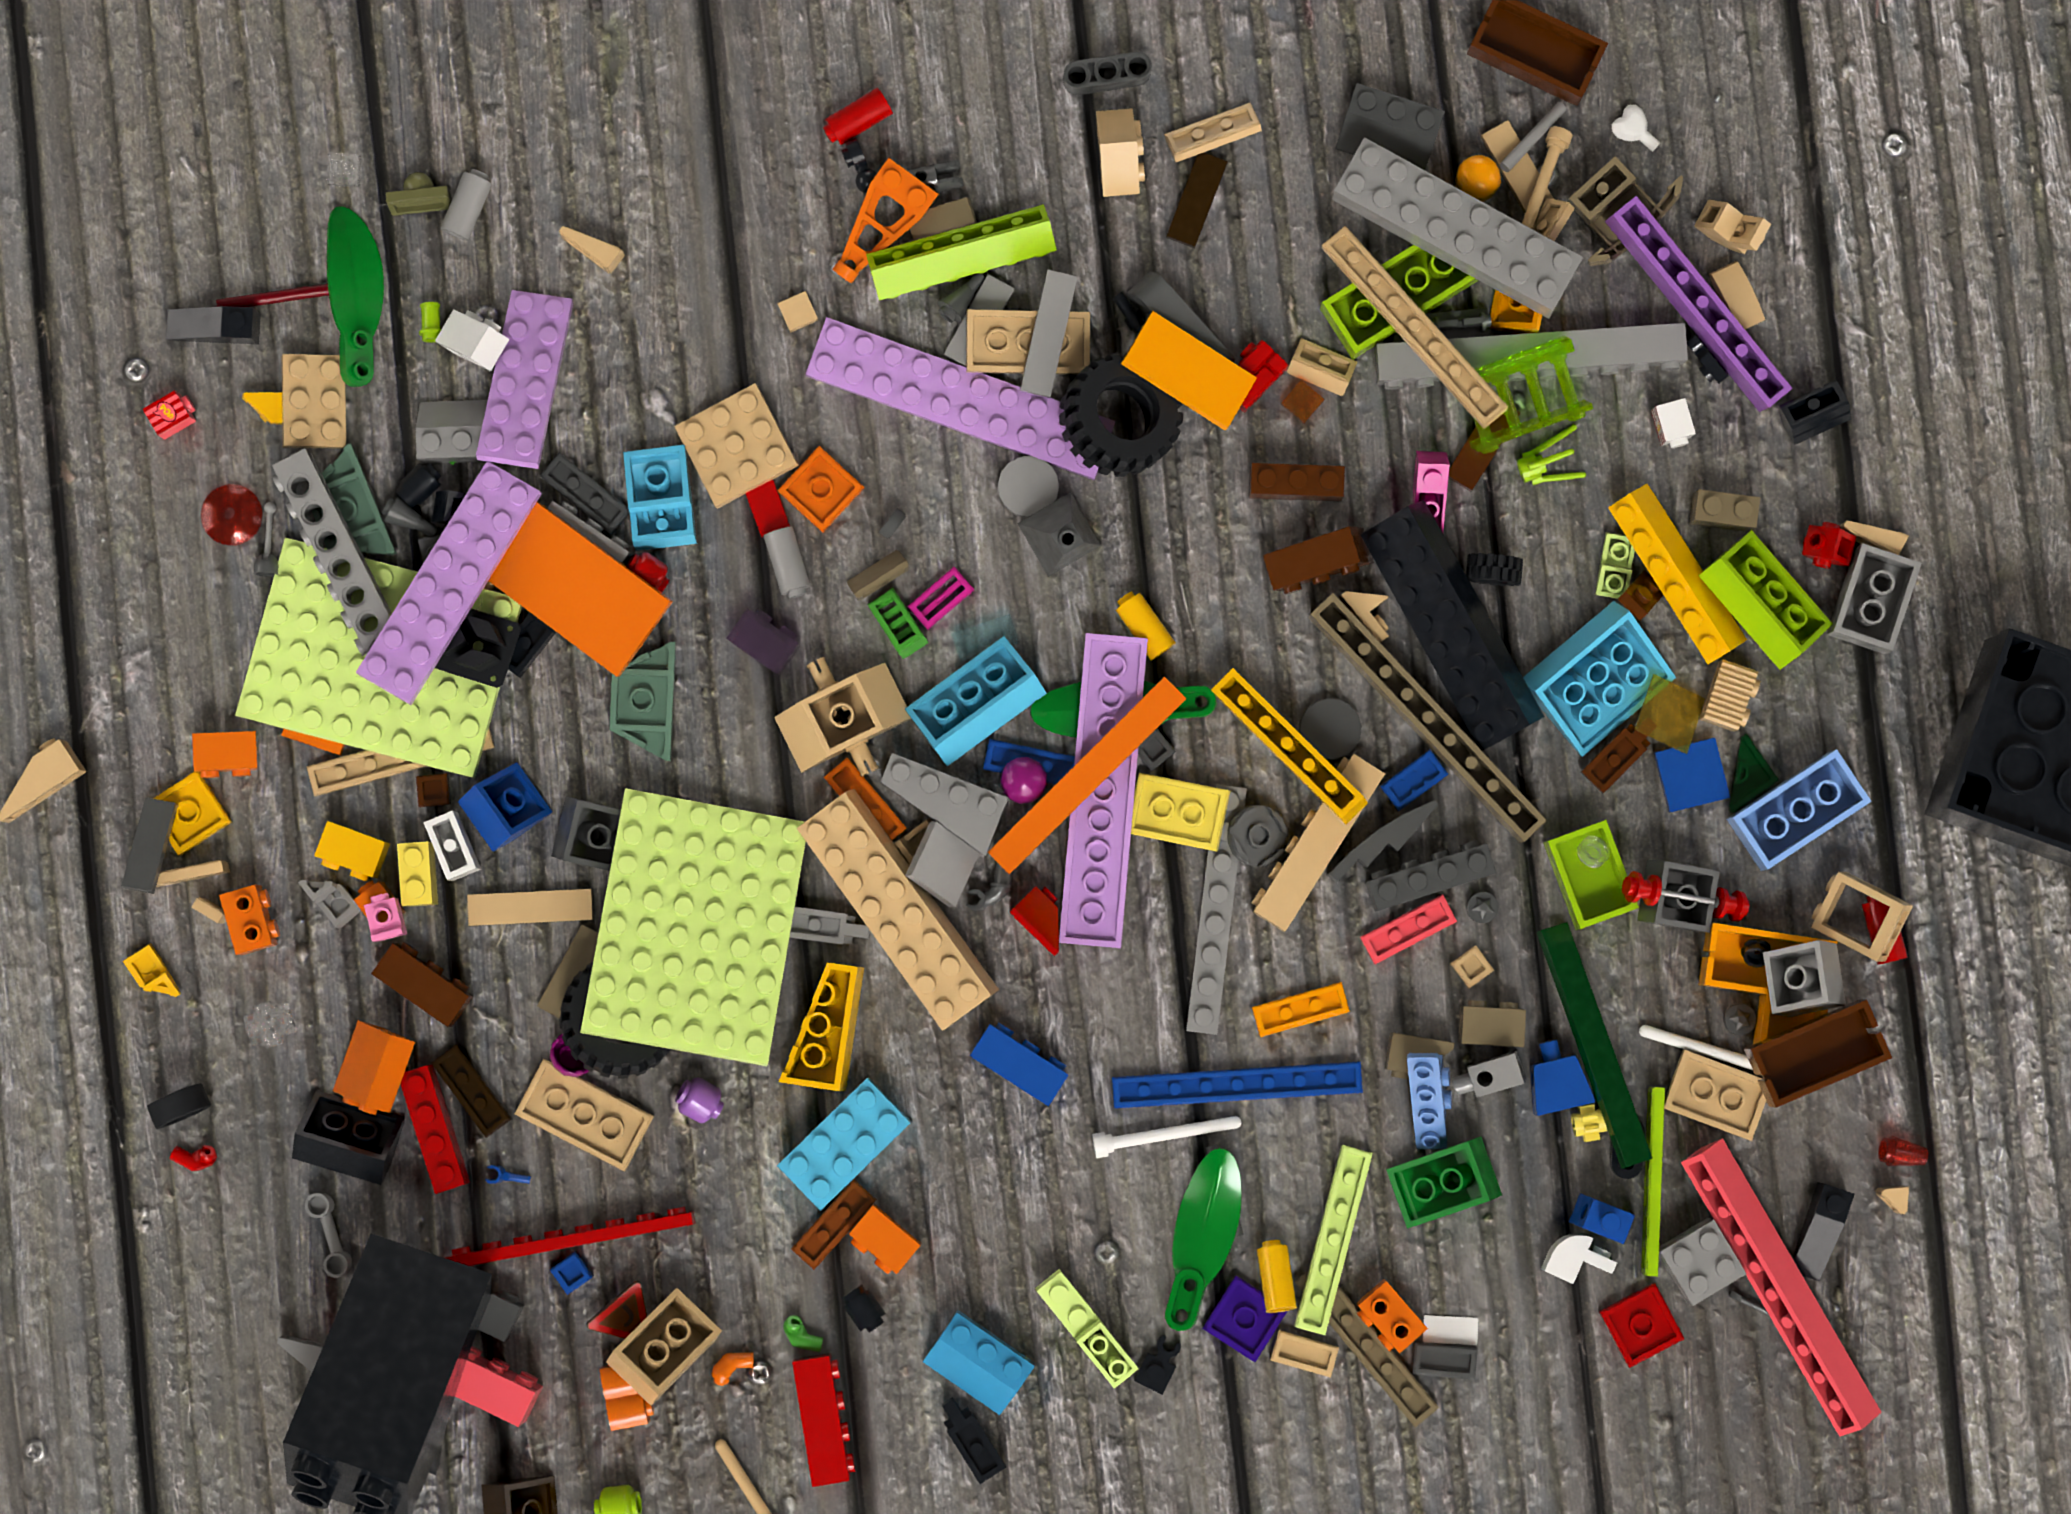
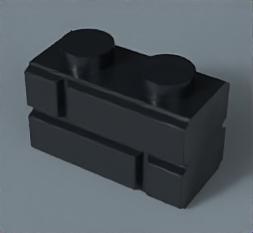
(1815, 412)

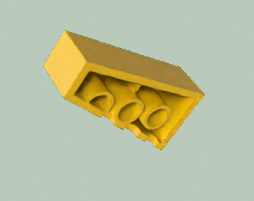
(827, 1032)

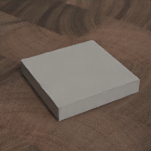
(942, 864)

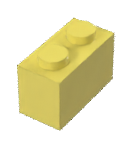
(417, 874)

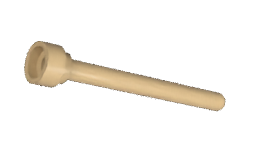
(1557, 141)
(741, 1477)

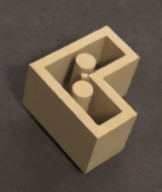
(1119, 149)

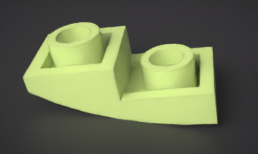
(1615, 566)

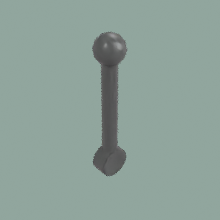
(1748, 1302)

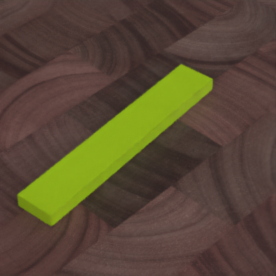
(1653, 1182)

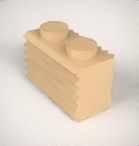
(1730, 696)

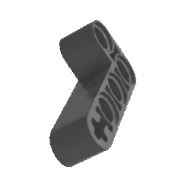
(1156, 295)

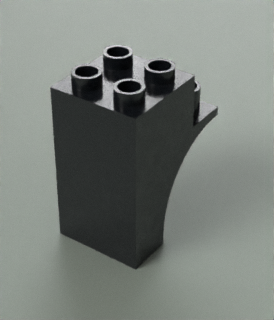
(385, 1381)

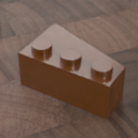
(1317, 559)

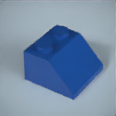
(504, 806)

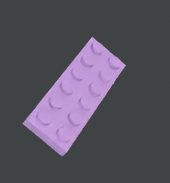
(525, 380)

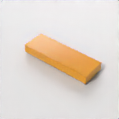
(1300, 1009)

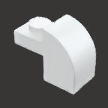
(1568, 1254)

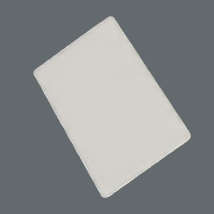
(1450, 1330)

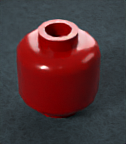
(649, 569)

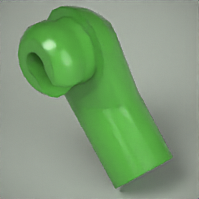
(798, 1335)

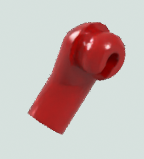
(196, 1160)

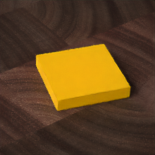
(197, 813)

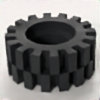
(1494, 569)

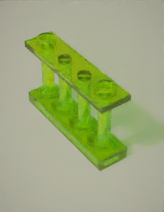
(1527, 363)

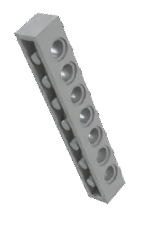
(288, 475)

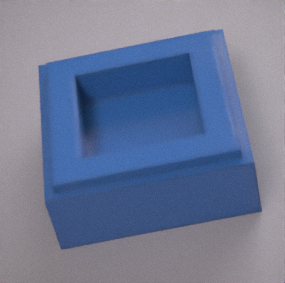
(571, 1272)

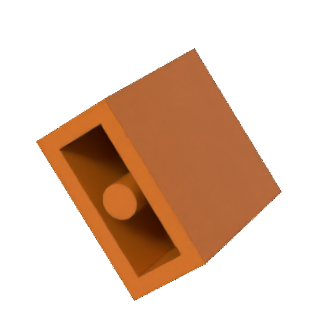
(373, 1068)

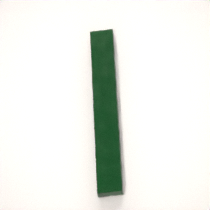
(1594, 1045)

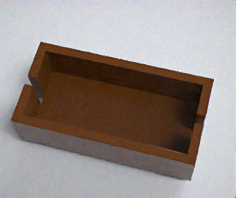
(1537, 49)
(1817, 1053)

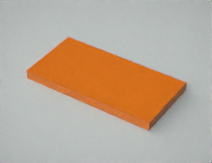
(579, 590)

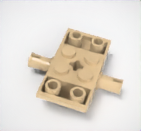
(811, 723)

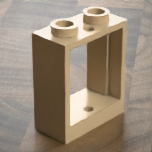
(1889, 929)

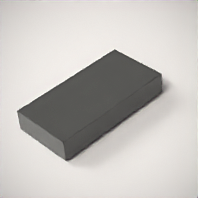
(1444, 1360)

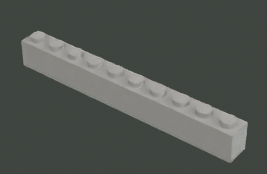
(1594, 350)

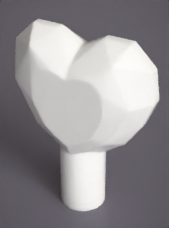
(1633, 127)

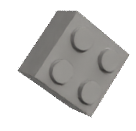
(1804, 978)
(1700, 1261)

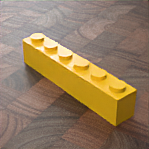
(1676, 573)
(1289, 746)

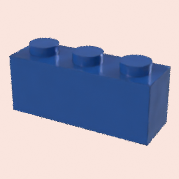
(1020, 1063)

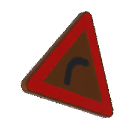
(621, 1314)

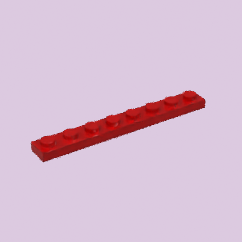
(583, 1235)

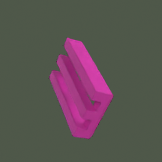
(961, 581)

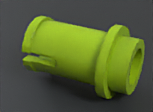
(430, 321)

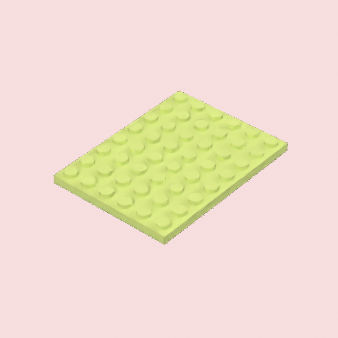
(309, 684)
(694, 928)

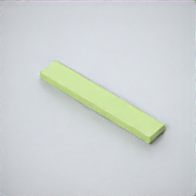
(1333, 1240)

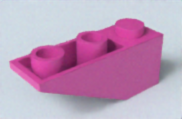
(1431, 482)

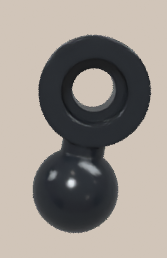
(854, 156)

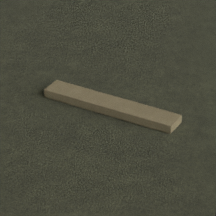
(1381, 1363)

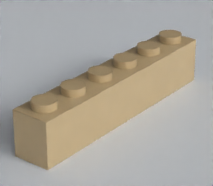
(1312, 850)

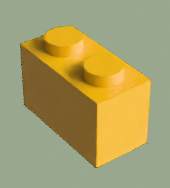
(351, 850)

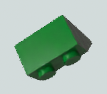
(1444, 1182)

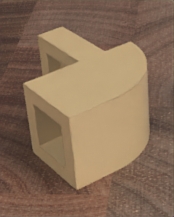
(1731, 228)

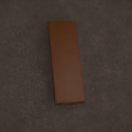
(1471, 464)

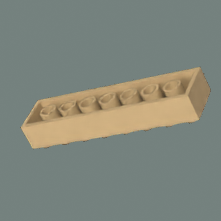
(897, 909)

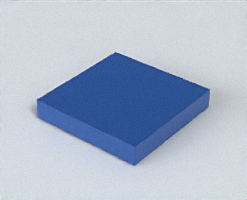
(1692, 777)

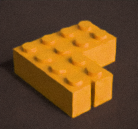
(1728, 970)

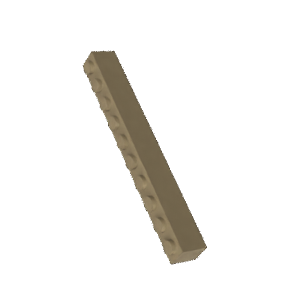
(1427, 718)

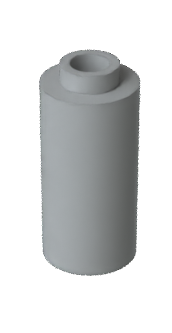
(466, 204)
(787, 562)

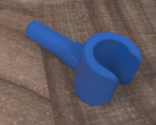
(507, 1176)

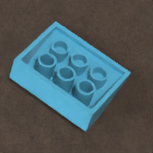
(1597, 677)

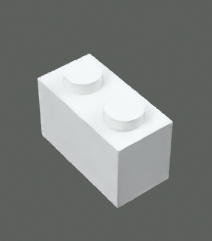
(472, 339)
(452, 845)

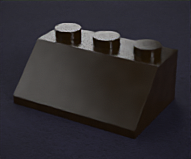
(520, 1496)

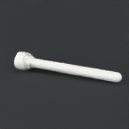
(1695, 1046)
(1106, 1144)

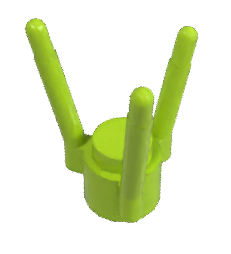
(1532, 466)

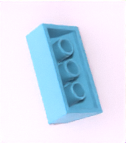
(975, 700)

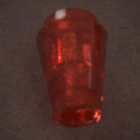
(1900, 1152)

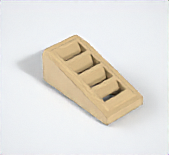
(598, 251)
(1876, 537)

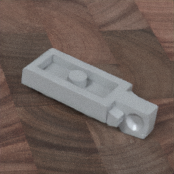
(826, 926)

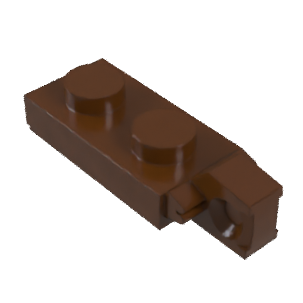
(1616, 758)

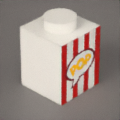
(1673, 423)

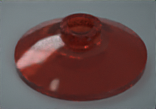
(246, 518)

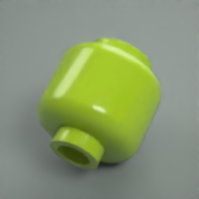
(618, 1500)

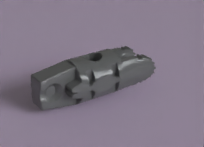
(930, 174)

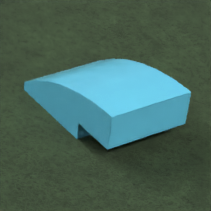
(659, 497)

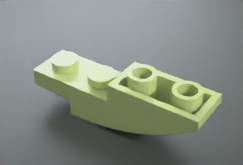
(1086, 1328)

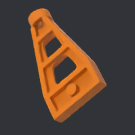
(906, 190)

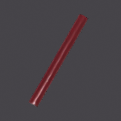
(275, 296)

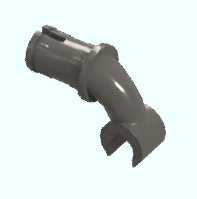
(1000, 888)

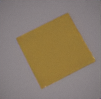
(1670, 714)

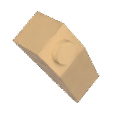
(44, 775)

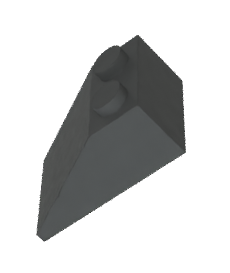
(586, 833)

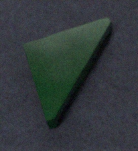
(1750, 776)

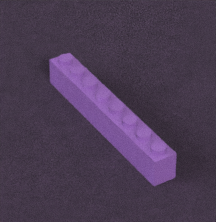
(1698, 304)

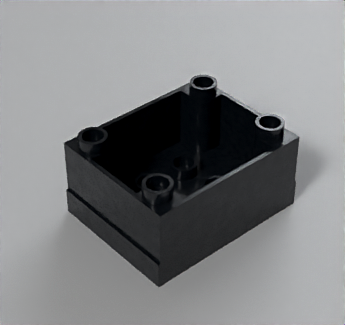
(2012, 749)

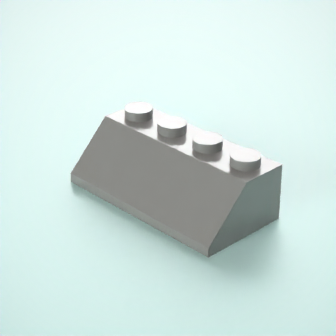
(450, 431)

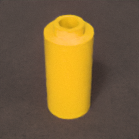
(1144, 624)
(1276, 1277)

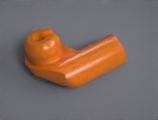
(727, 1365)

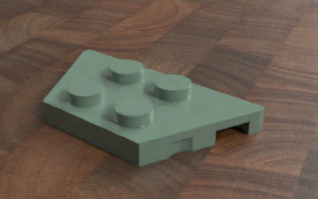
(356, 504)
(645, 701)

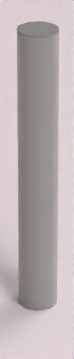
(1532, 137)

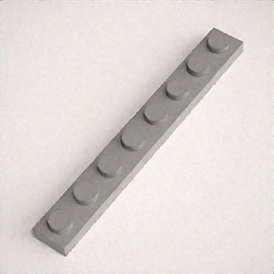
(1214, 927)

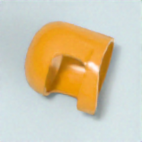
(1478, 177)

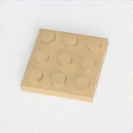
(736, 445)

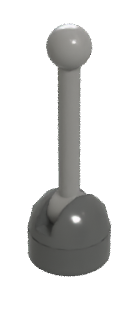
(267, 564)

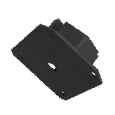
(492, 659)

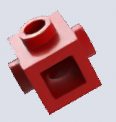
(1828, 545)

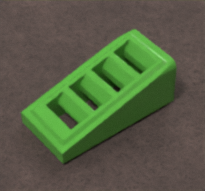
(910, 645)

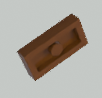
(1641, 595)

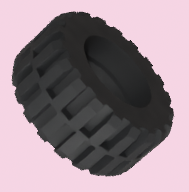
(1095, 441)
(594, 1050)

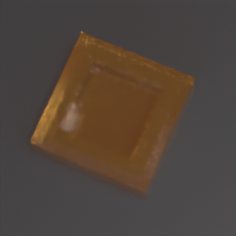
(1302, 401)

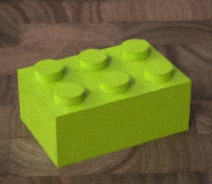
(1589, 892)

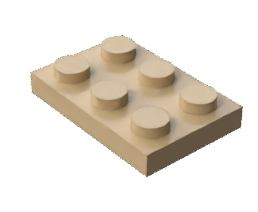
(313, 402)
(1715, 1095)

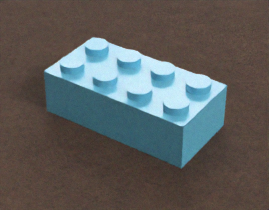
(844, 1143)

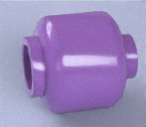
(699, 1100)

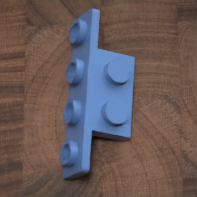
(1429, 1099)

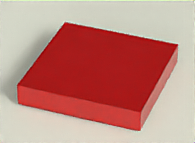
(1641, 1325)

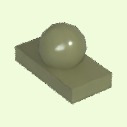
(418, 196)

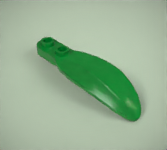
(354, 291)
(1060, 707)
(1204, 1232)

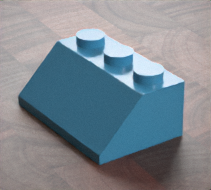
(979, 1362)

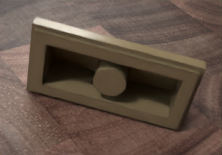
(878, 575)

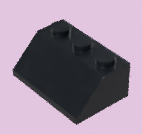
(347, 1138)

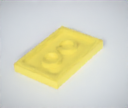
(1179, 811)

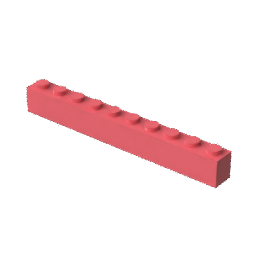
(1781, 1288)

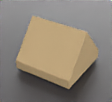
(1895, 1197)

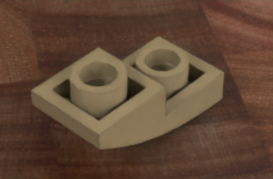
(944, 218)

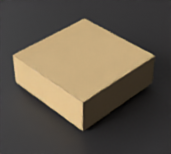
(797, 311)
(209, 909)
(1472, 966)

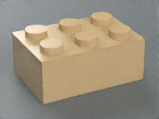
(663, 1346)

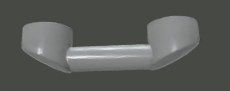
(321, 1206)

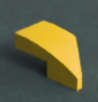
(266, 404)
(151, 971)

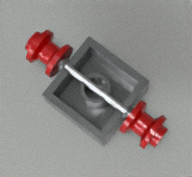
(1682, 896)

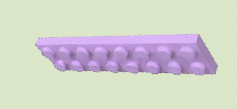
(448, 583)

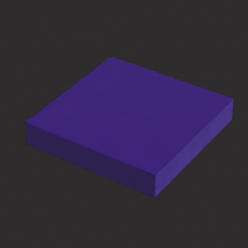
(1242, 1319)

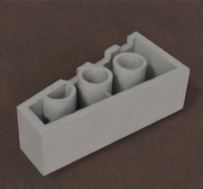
(956, 804)

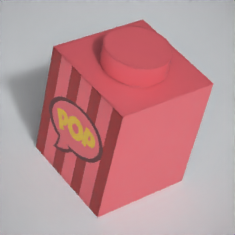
(170, 414)

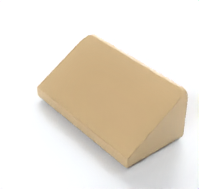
(1322, 367)

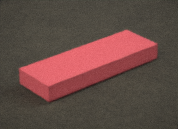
(1408, 929)

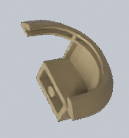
(1608, 193)

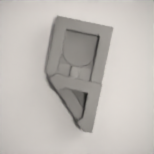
(333, 901)

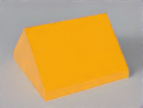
(1512, 316)

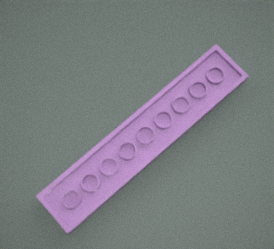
(944, 394)
(1103, 821)

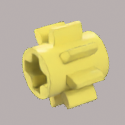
(1588, 1123)

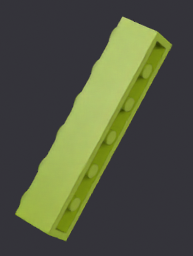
(961, 252)

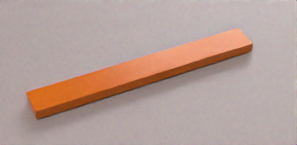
(1087, 775)

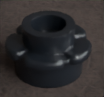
(1754, 951)

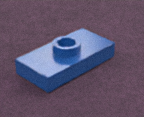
(1414, 780)

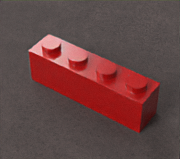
(434, 1129)
(822, 1419)

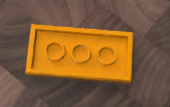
(1188, 370)

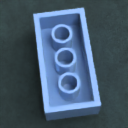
(1798, 810)

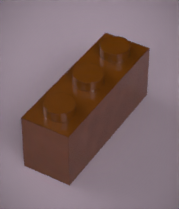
(1296, 482)
(423, 983)

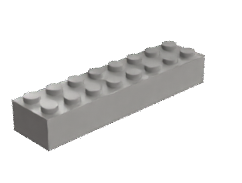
(1456, 228)

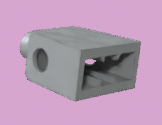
(1505, 1071)

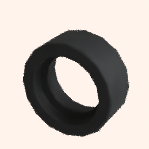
(178, 1106)

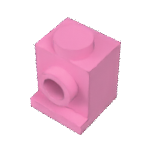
(393, 926)

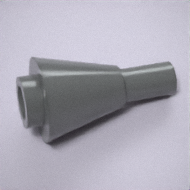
(957, 302)
(401, 514)

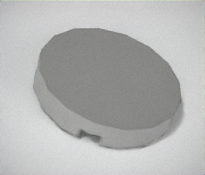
(1027, 485)

